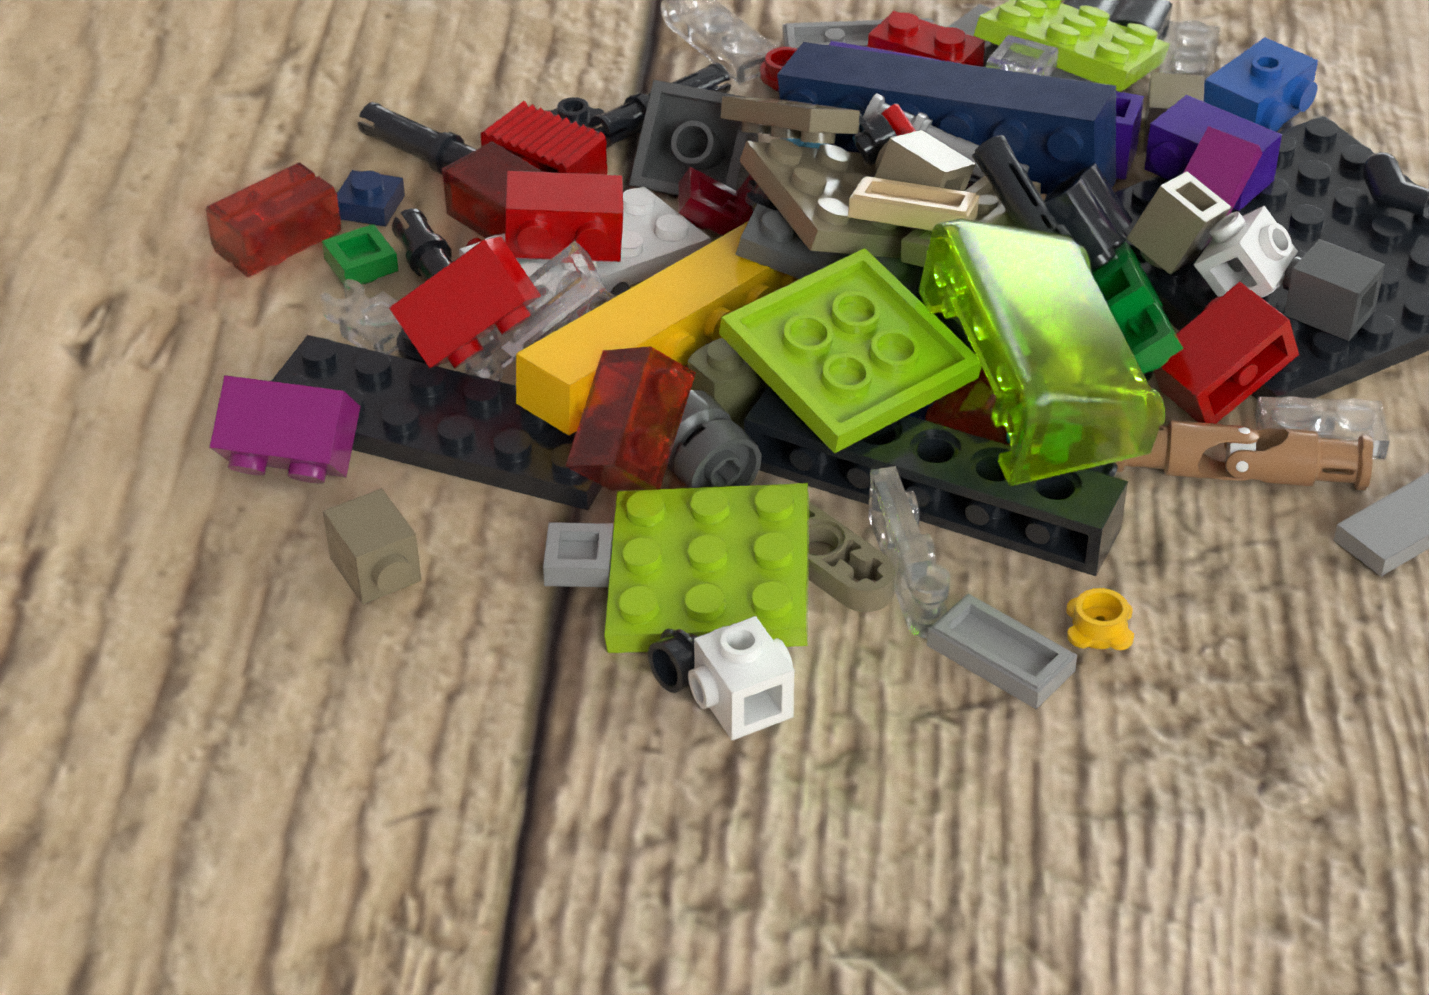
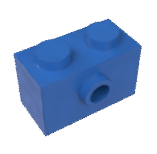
(1264, 84)

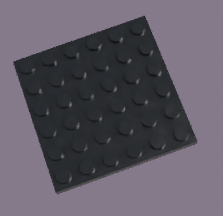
(1323, 197)

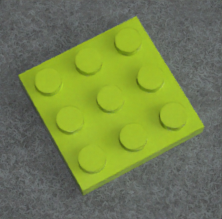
(1084, 39)
(849, 349)
(708, 563)

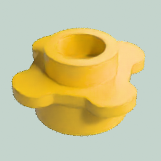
(1100, 620)

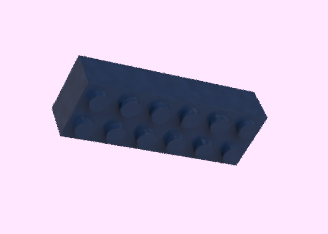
(1047, 120)

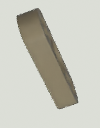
(837, 577)

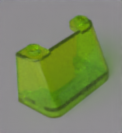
(1045, 345)

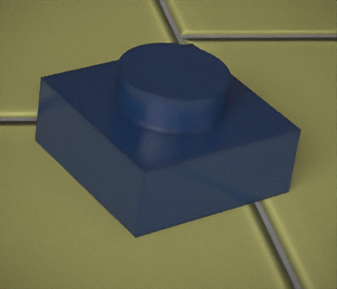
(370, 197)

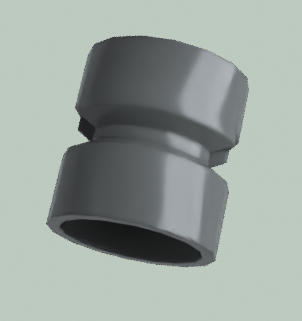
(712, 447)

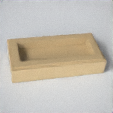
(910, 203)

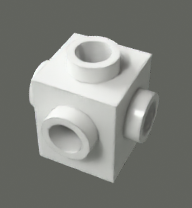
(1247, 251)
(743, 677)

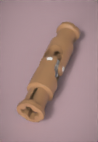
(1262, 455)

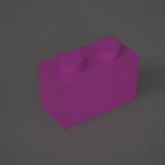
(284, 428)

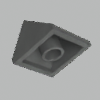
(687, 131)

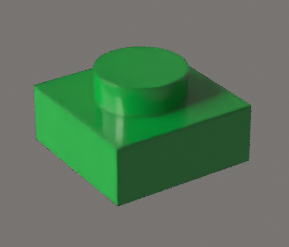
(360, 255)

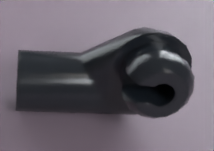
(1390, 188)

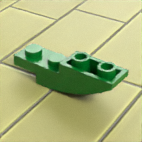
(1137, 309)

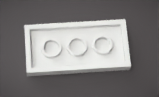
(651, 241)

